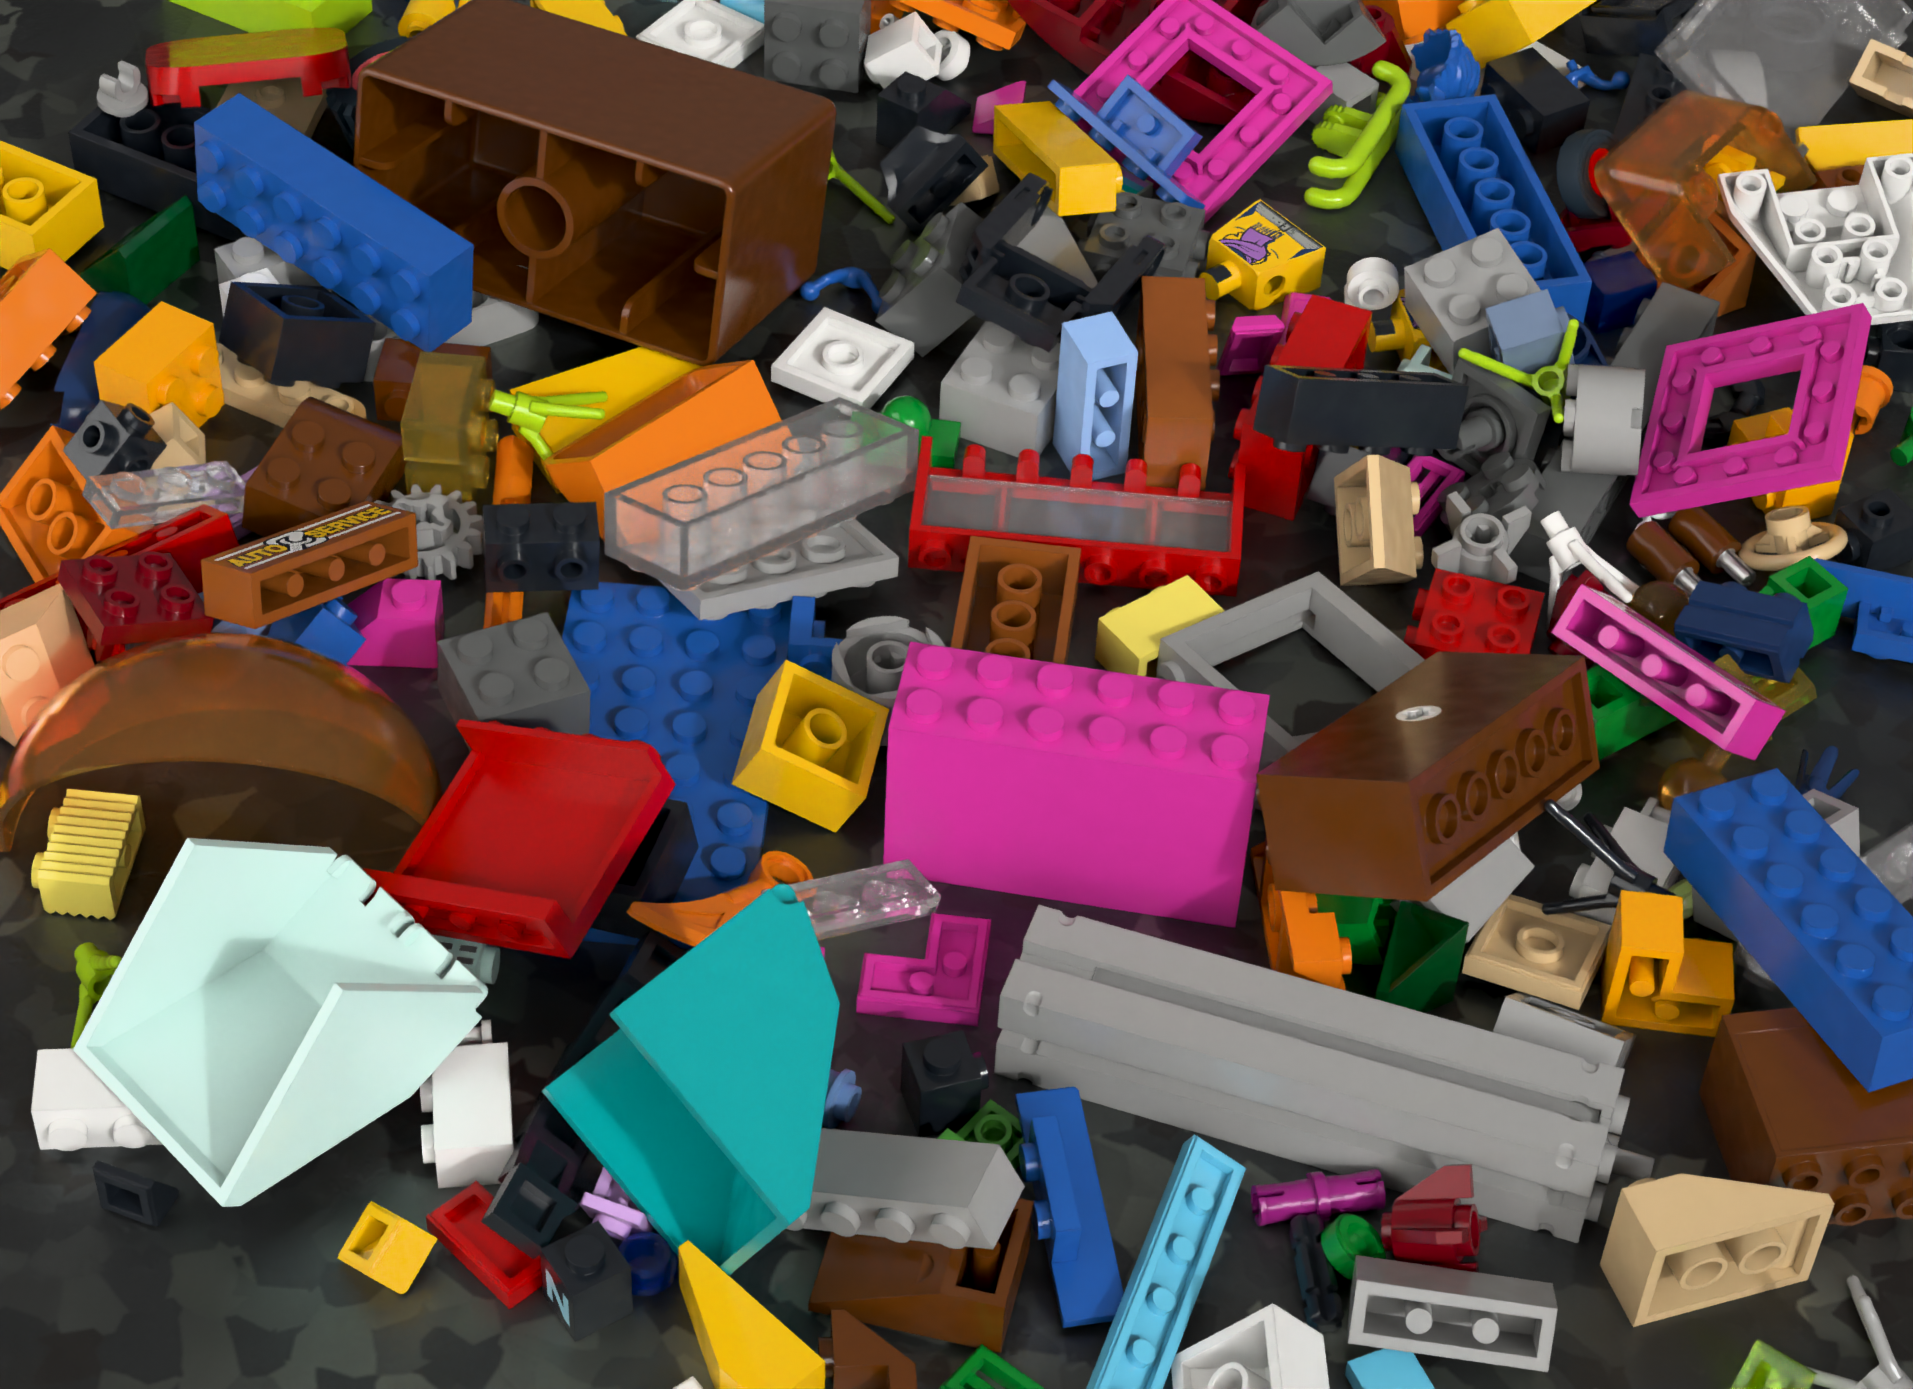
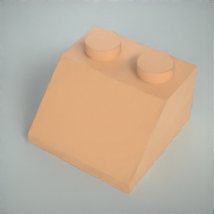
(38, 656)

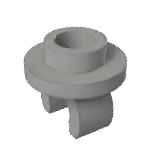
(123, 95)

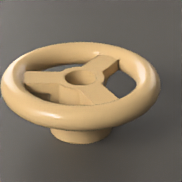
(1791, 536)

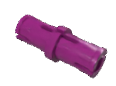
(1318, 1195)

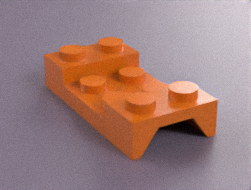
(1295, 933)

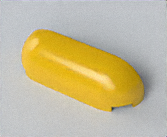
(1854, 142)

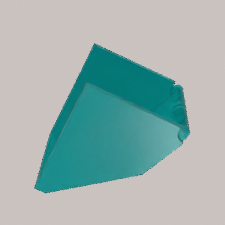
(716, 1084)

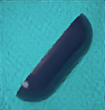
(109, 320)

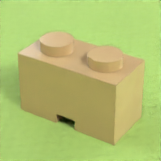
(1885, 77)

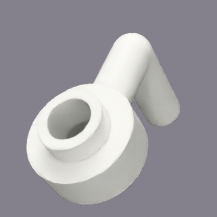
(954, 50)
(1371, 284)

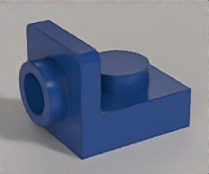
(807, 638)

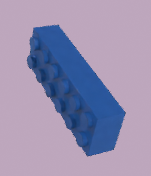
(1479, 179)
(334, 223)
(1805, 916)

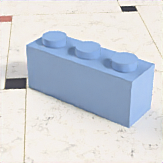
(1095, 393)

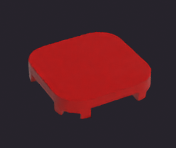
(182, 66)

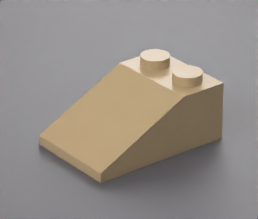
(1376, 523)
(1708, 1242)

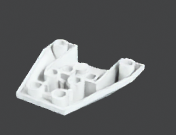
(1834, 242)

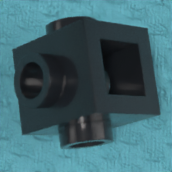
(115, 441)

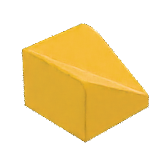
(387, 1248)

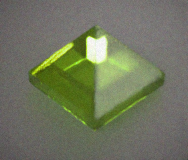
(1772, 1370)

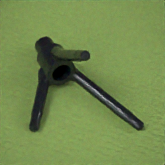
(1626, 873)

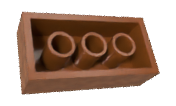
(1175, 377)
(1017, 599)

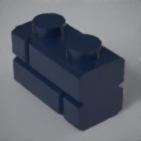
(1756, 629)

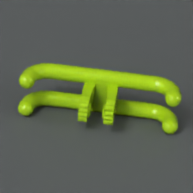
(1358, 138)

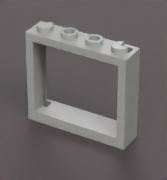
(1306, 604)

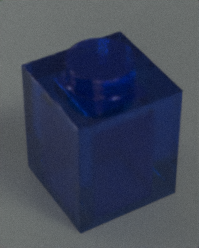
(1617, 291)

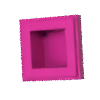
(984, 110)

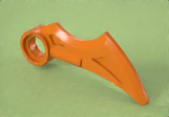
(698, 919)

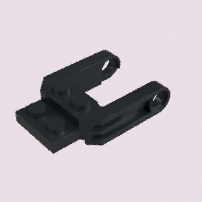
(1031, 294)

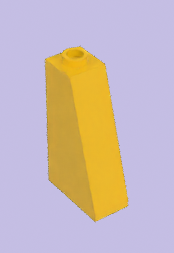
(623, 377)

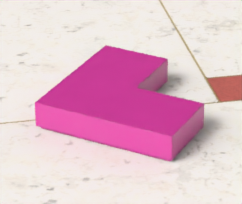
(934, 989)

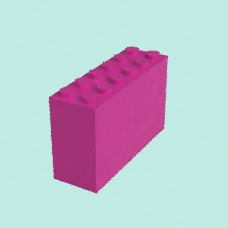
(1073, 783)

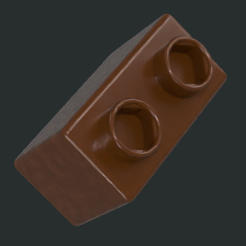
(616, 170)

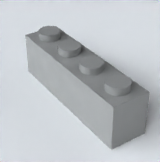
(911, 1189)

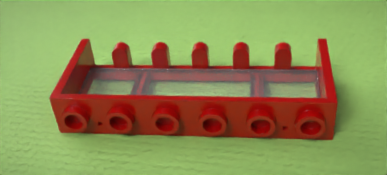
(1124, 530)

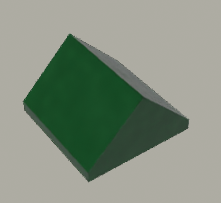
(148, 255)

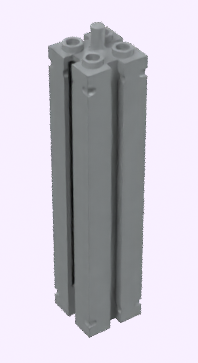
(1312, 1071)

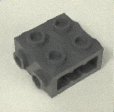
(1140, 216)

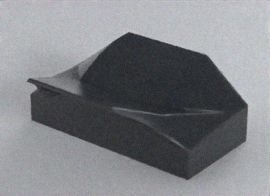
(928, 174)

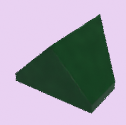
(1422, 958)

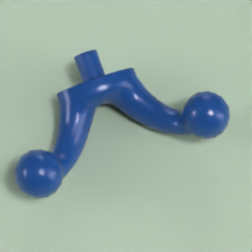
(1619, 80)
(848, 276)

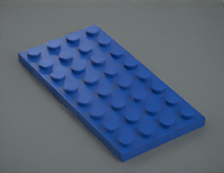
(691, 697)

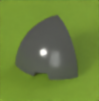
(1320, 29)

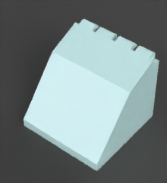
(272, 1011)

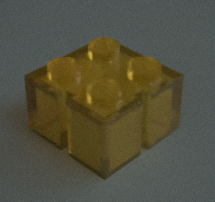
(449, 425)

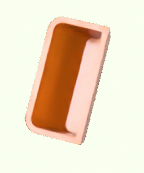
(662, 430)

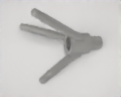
(1888, 1373)

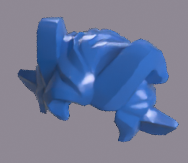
(1444, 67)

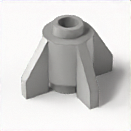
(1481, 542)

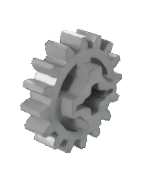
(437, 544)

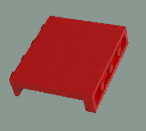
(529, 837)

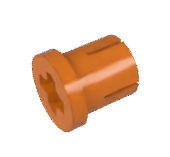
(1873, 394)

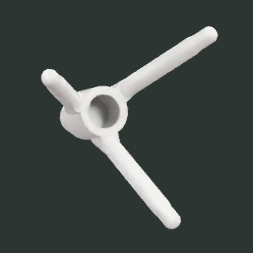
(1570, 551)

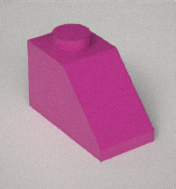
(399, 623)

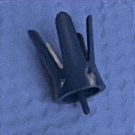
(1821, 773)

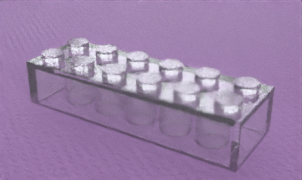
(759, 493)

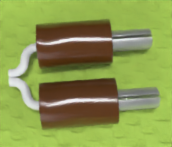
(1697, 534)

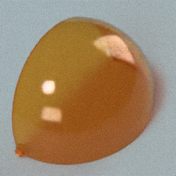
(226, 703)

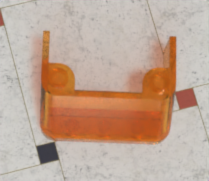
(1665, 195)

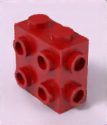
(1473, 616)

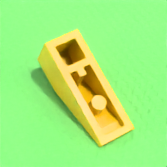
(738, 1335)

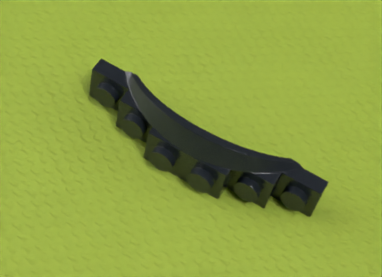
(550, 1160)

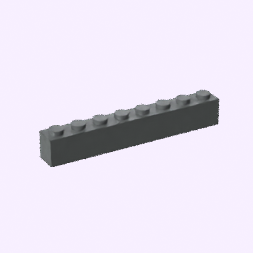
(1585, 498)

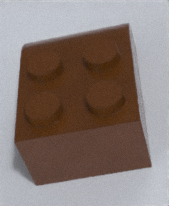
(321, 466)

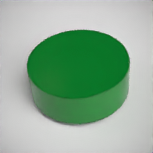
(1350, 1237)

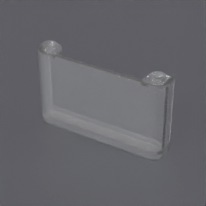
(1780, 52)

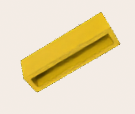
(1050, 145)

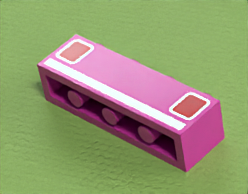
(1668, 672)

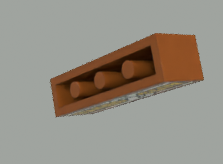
(309, 564)

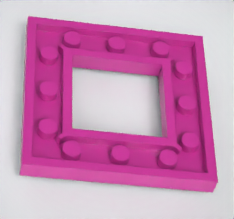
(1283, 87)
(1828, 352)

